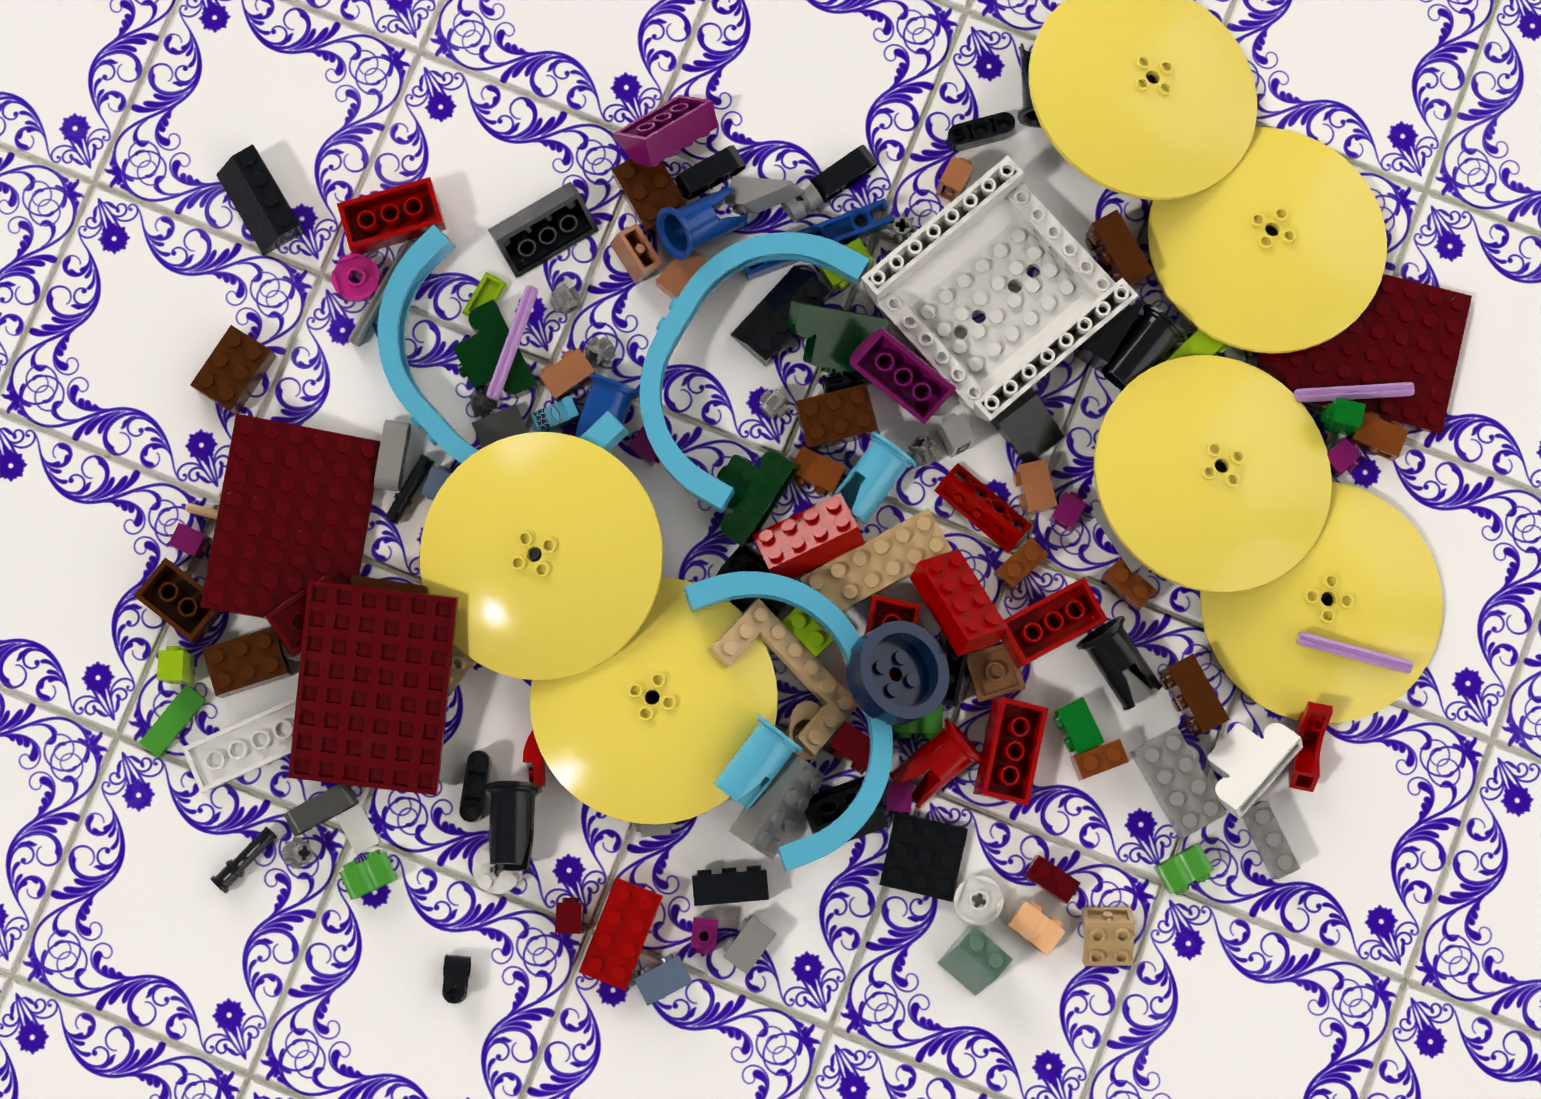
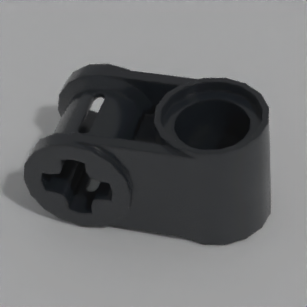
(456, 972)

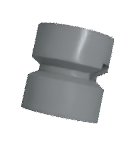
(809, 200)

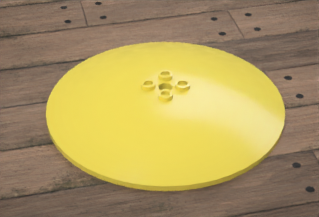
(1134, 133)
(1266, 288)
(1174, 505)
(595, 564)
(1382, 601)
(661, 757)

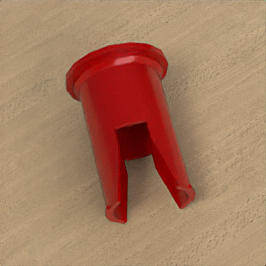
(944, 755)

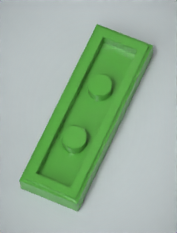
(173, 721)

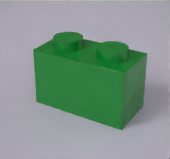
(1342, 417)
(1078, 727)

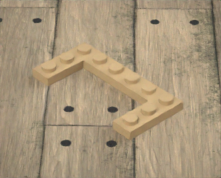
(836, 701)

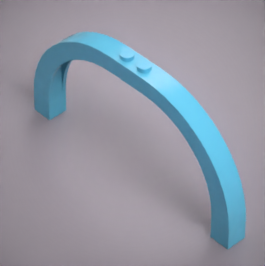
(746, 253)
(392, 320)
(797, 594)

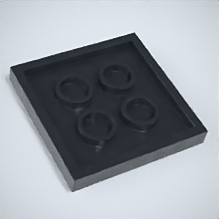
(923, 856)

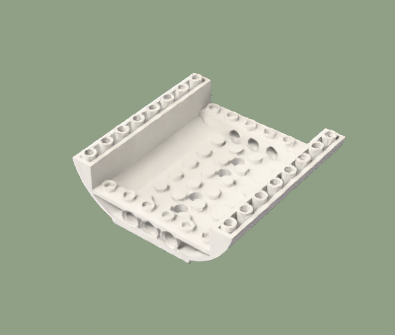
(964, 267)

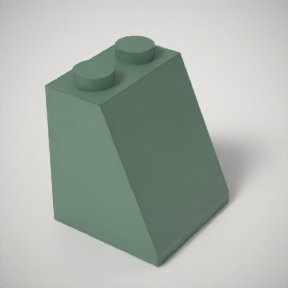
(975, 960)

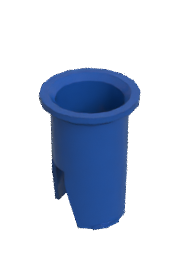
(695, 224)
(603, 397)

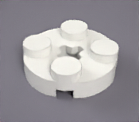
(487, 880)
(984, 913)

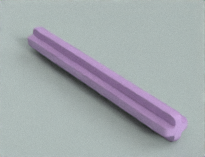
(512, 342)
(1355, 392)
(1354, 652)

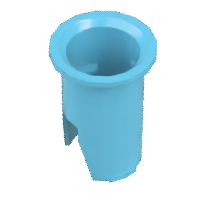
(874, 476)
(756, 763)

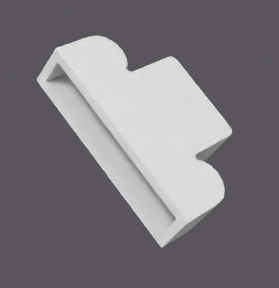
(1250, 763)

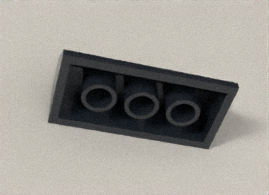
(259, 200)
(543, 229)
(766, 328)

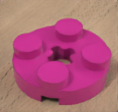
(344, 272)

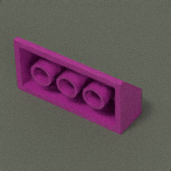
(667, 129)
(901, 374)

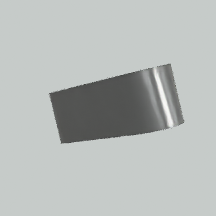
(320, 809)

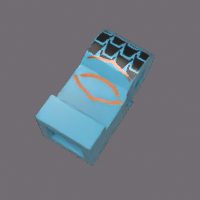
(556, 415)

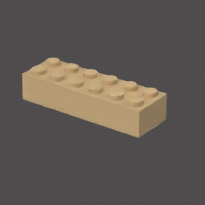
(879, 562)

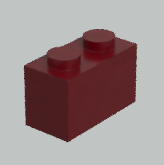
(851, 745)
(1051, 879)
(570, 916)

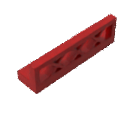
(980, 509)

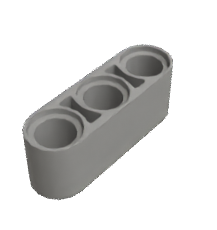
(392, 455)

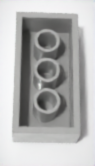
(1178, 783)
(778, 807)

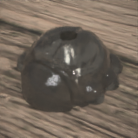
(485, 408)

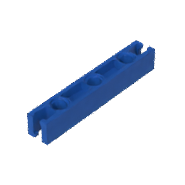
(840, 229)

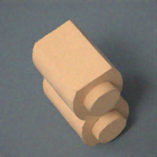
(1036, 928)

